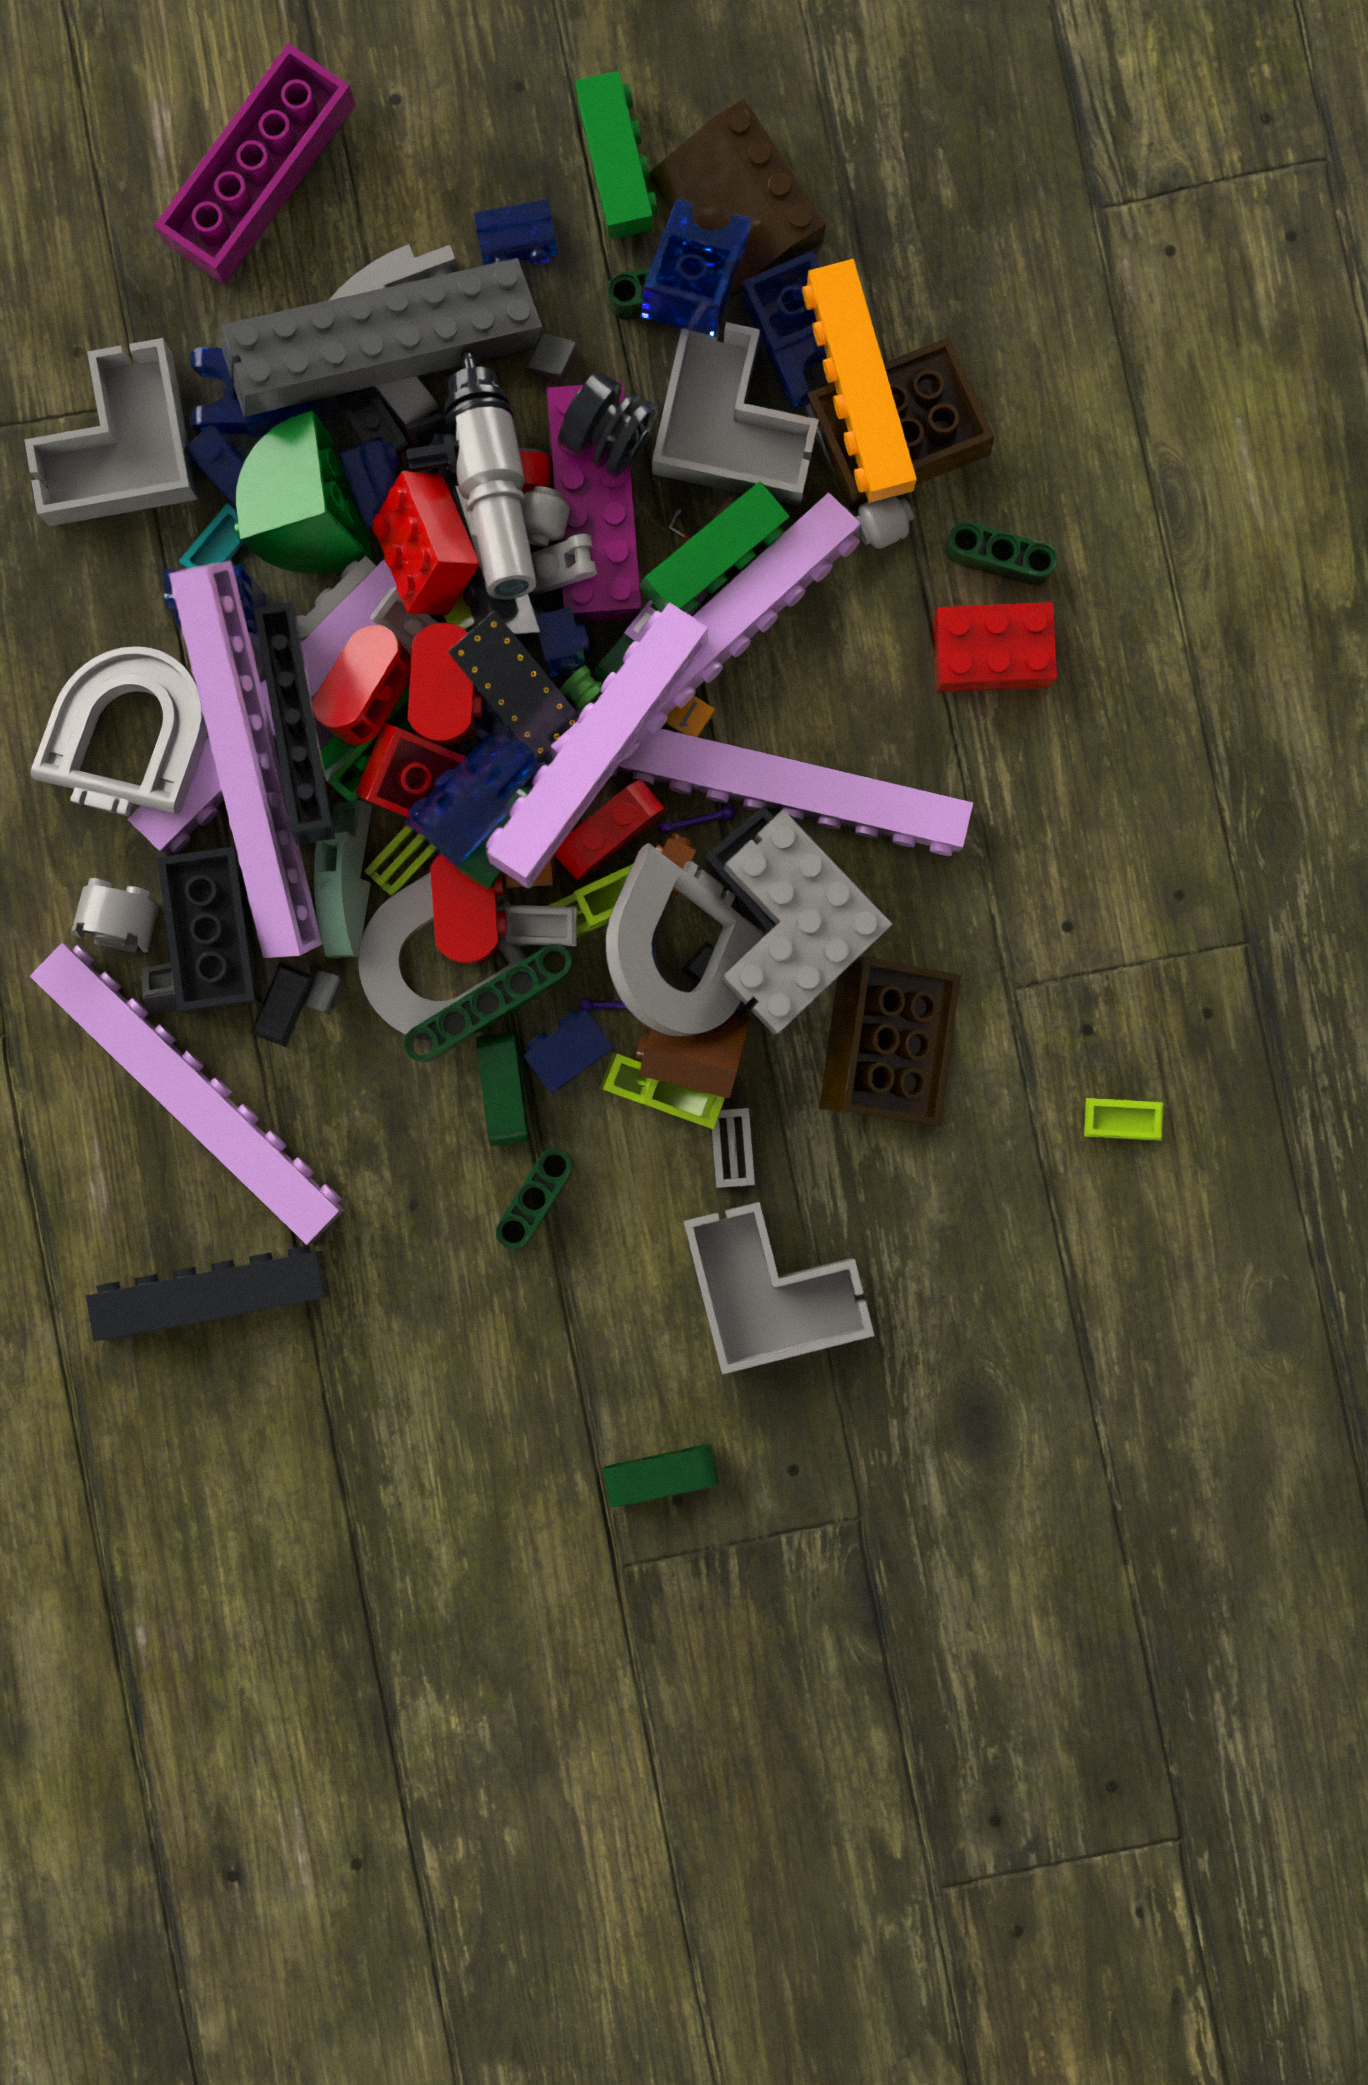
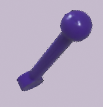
(726, 813)
(588, 1004)

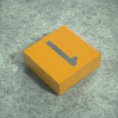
(690, 718)

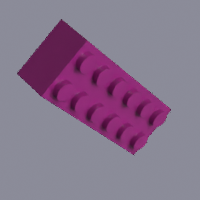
(255, 164)
(603, 510)

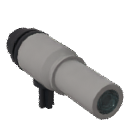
(488, 475)

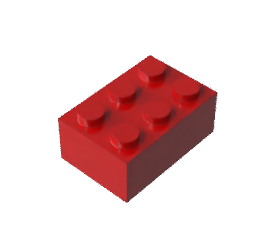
(425, 543)
(994, 647)
(403, 769)

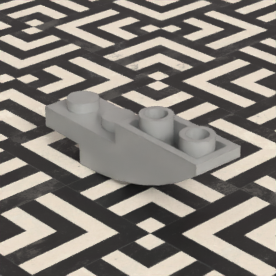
(399, 268)

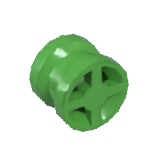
(581, 688)

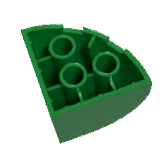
(298, 501)

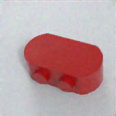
(363, 685)
(440, 693)
(609, 830)
(465, 915)

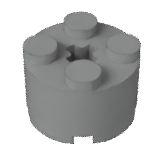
(116, 916)

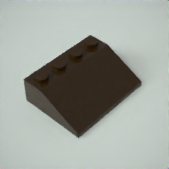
(739, 170)
(936, 413)
(890, 1041)

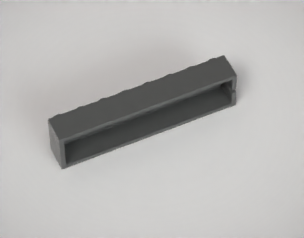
(379, 336)

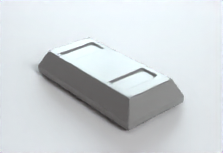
(540, 925)

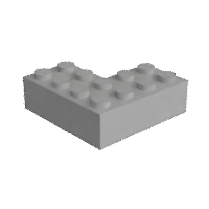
(718, 438)
(133, 455)
(817, 916)
(767, 1315)

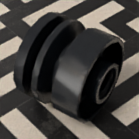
(599, 420)

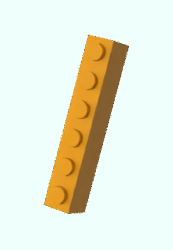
(860, 381)

